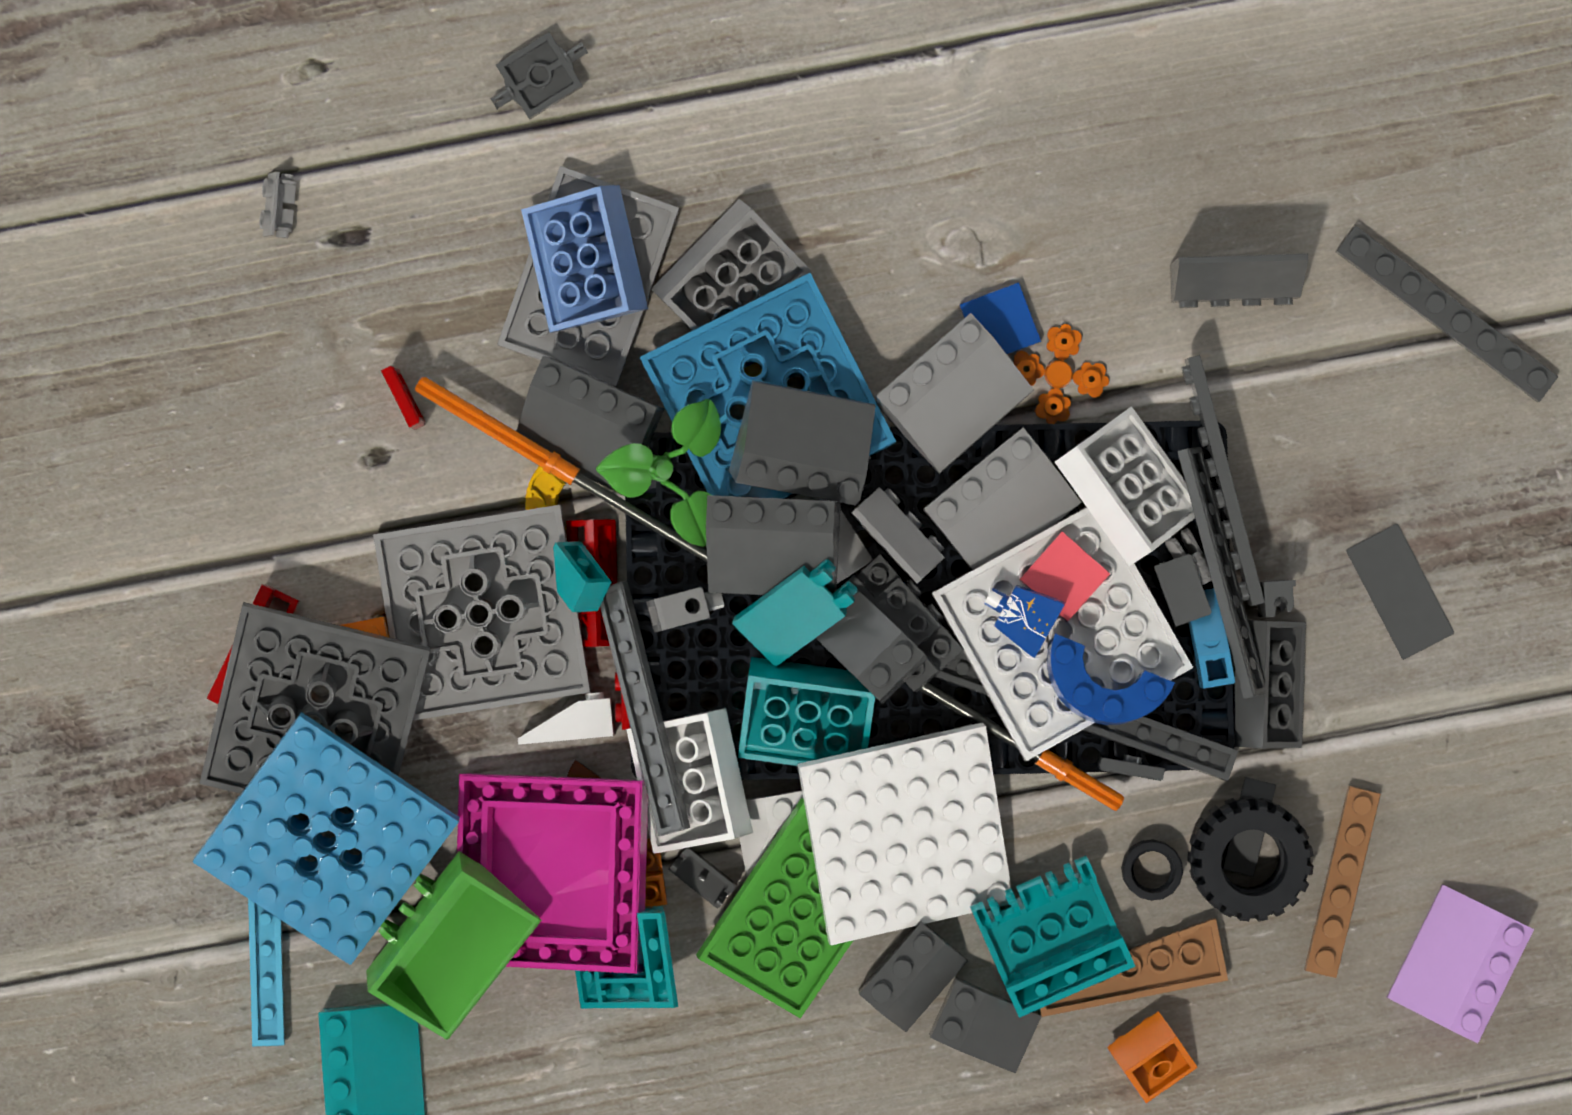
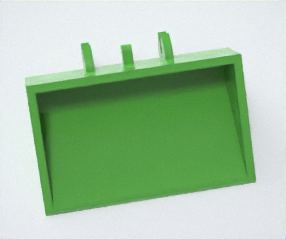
(449, 945)

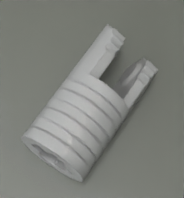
(1194, 550)

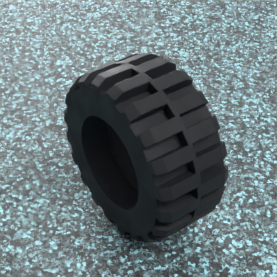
(1277, 890)

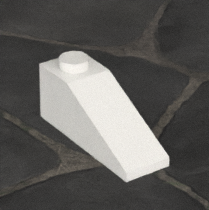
(579, 721)

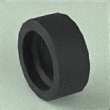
(1155, 893)

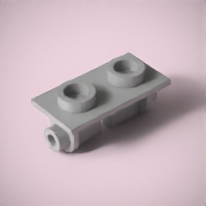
(277, 192)

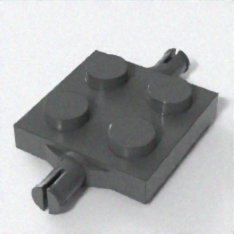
(539, 75)

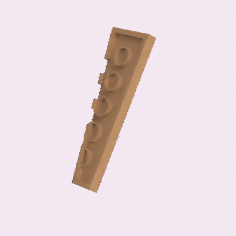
(1161, 966)

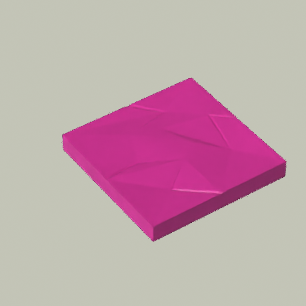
(570, 856)

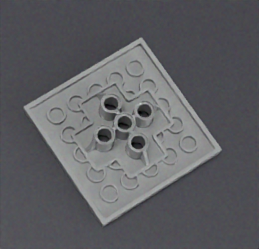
(532, 654)

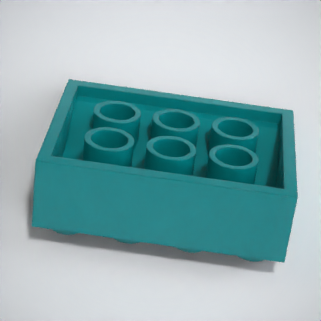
(803, 713)
(371, 1061)

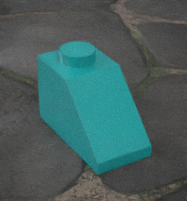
(579, 577)

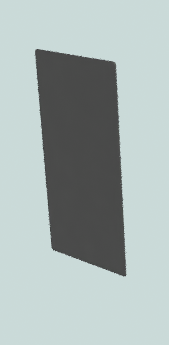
(1400, 591)

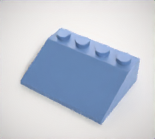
(584, 258)

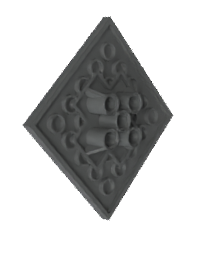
(278, 663)

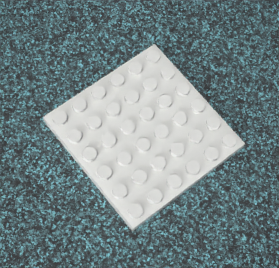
(1116, 624)
(905, 832)

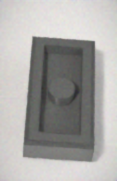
(1131, 766)

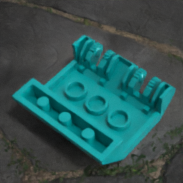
(1053, 938)

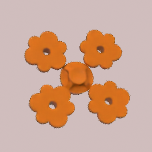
(1059, 374)

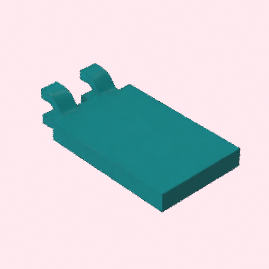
(794, 612)

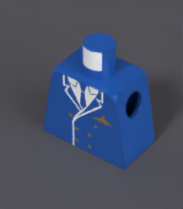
(1025, 616)

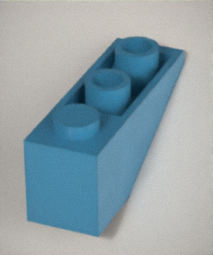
(1211, 647)

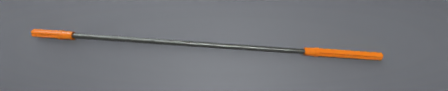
(569, 473)

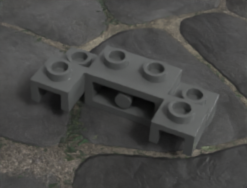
(905, 608)

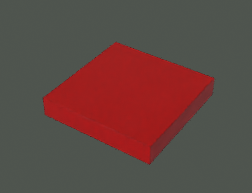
(403, 397)

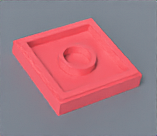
(1065, 574)

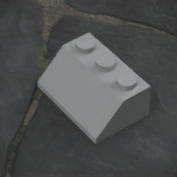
(899, 534)

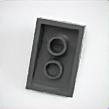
(872, 648)
(983, 1025)

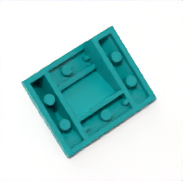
(647, 989)

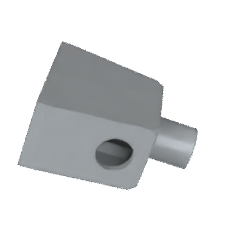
(671, 611)

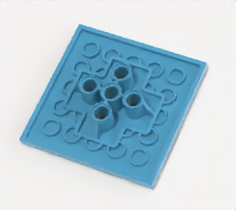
(784, 333)
(340, 895)

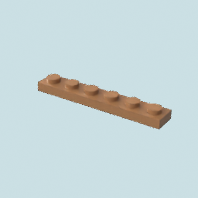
(1342, 882)

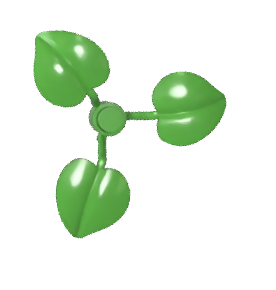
(634, 466)

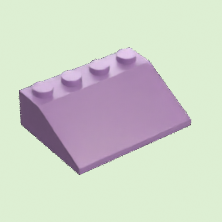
(1460, 963)

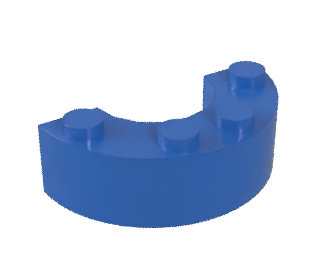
(1091, 700)

